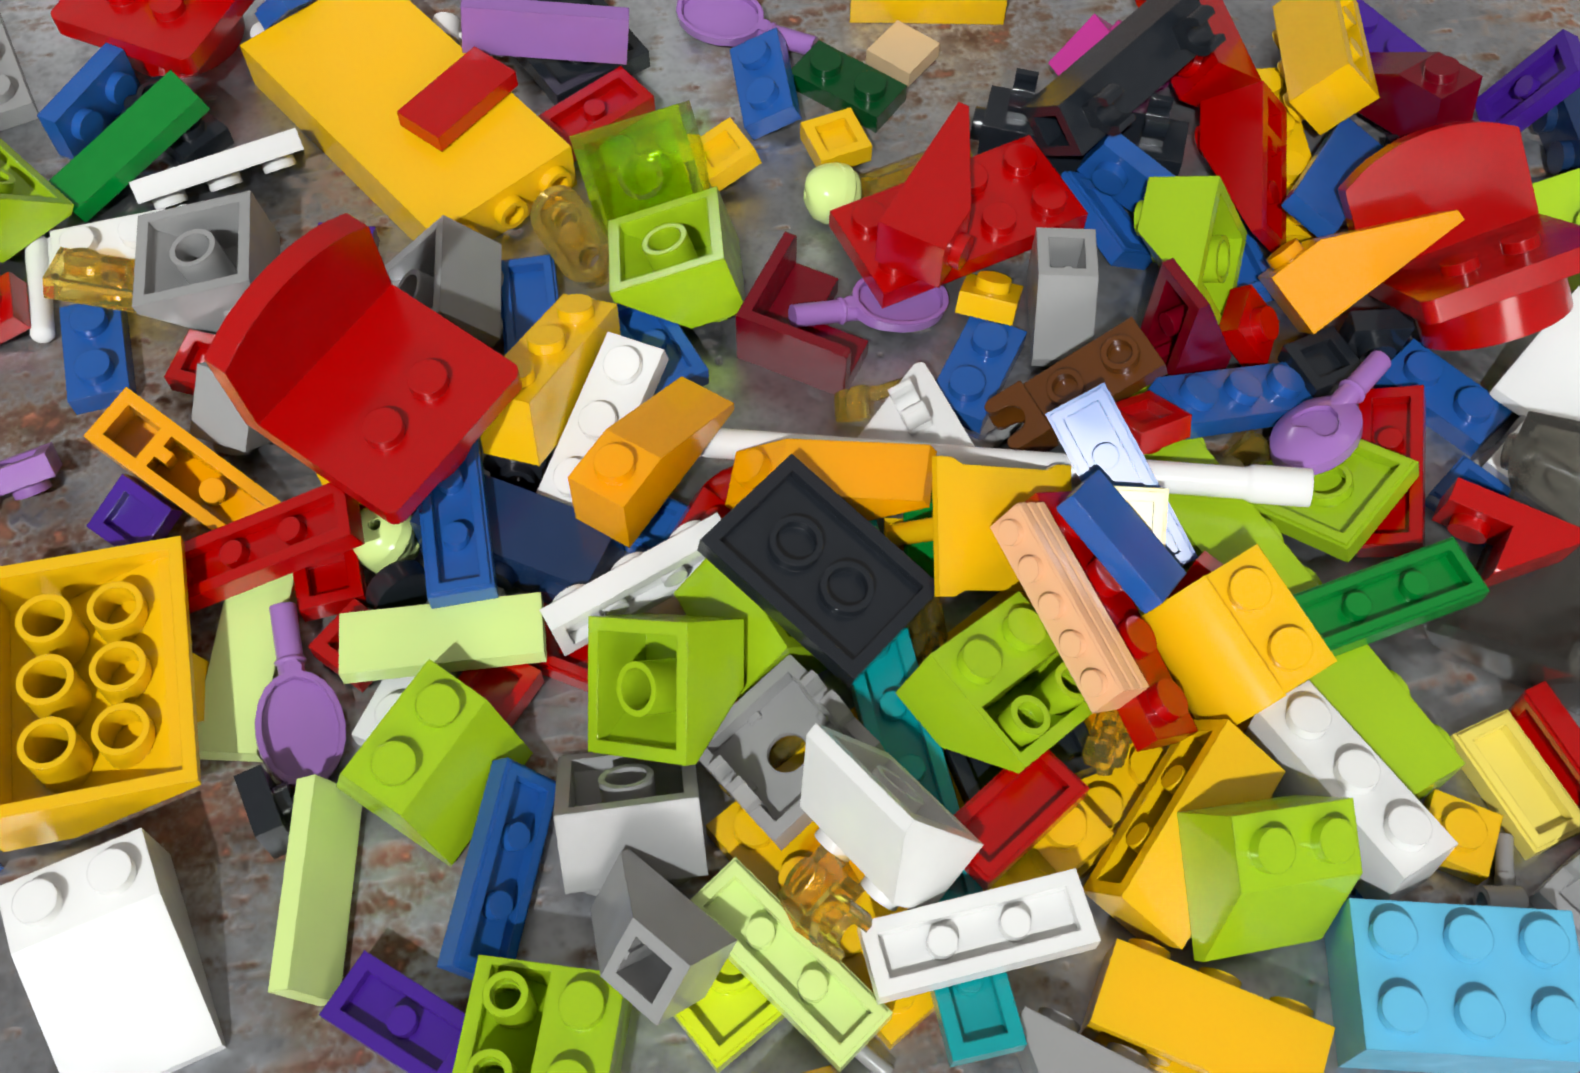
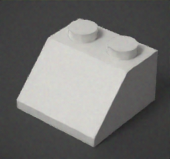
(882, 821)

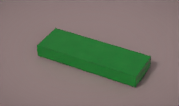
(129, 145)
(1392, 596)

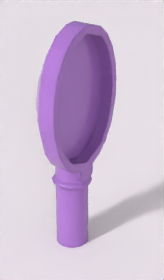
(734, 23)
(905, 316)
(1329, 427)
(298, 714)

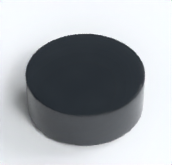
(398, 586)

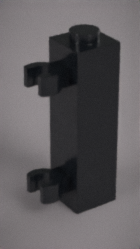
(1119, 75)
(1006, 122)

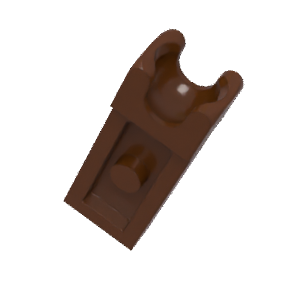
(1118, 358)

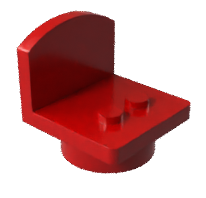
(158, 33)
(1494, 271)
(357, 371)

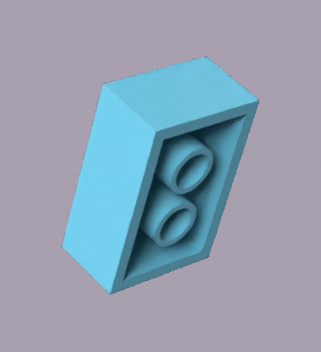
(1454, 987)

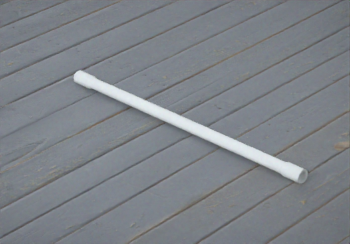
(1251, 483)

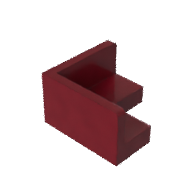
(808, 354)

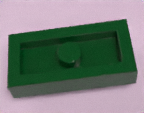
(846, 82)

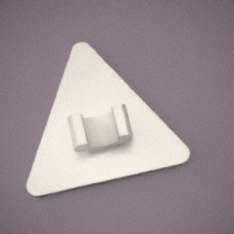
(917, 413)

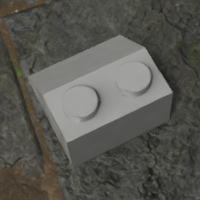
(200, 259)
(455, 276)
(622, 805)

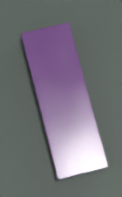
(546, 30)

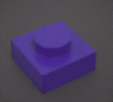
(133, 513)

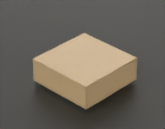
(902, 53)

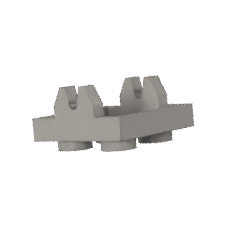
(738, 755)

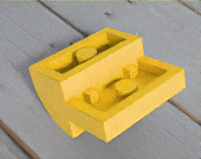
(1237, 640)

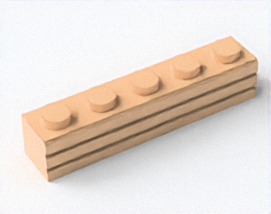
(1069, 607)

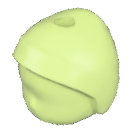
(829, 188)
(385, 542)

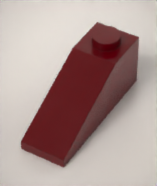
(1421, 91)
(1183, 325)

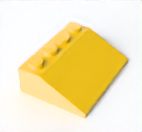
(94, 690)

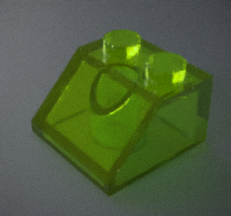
(642, 161)

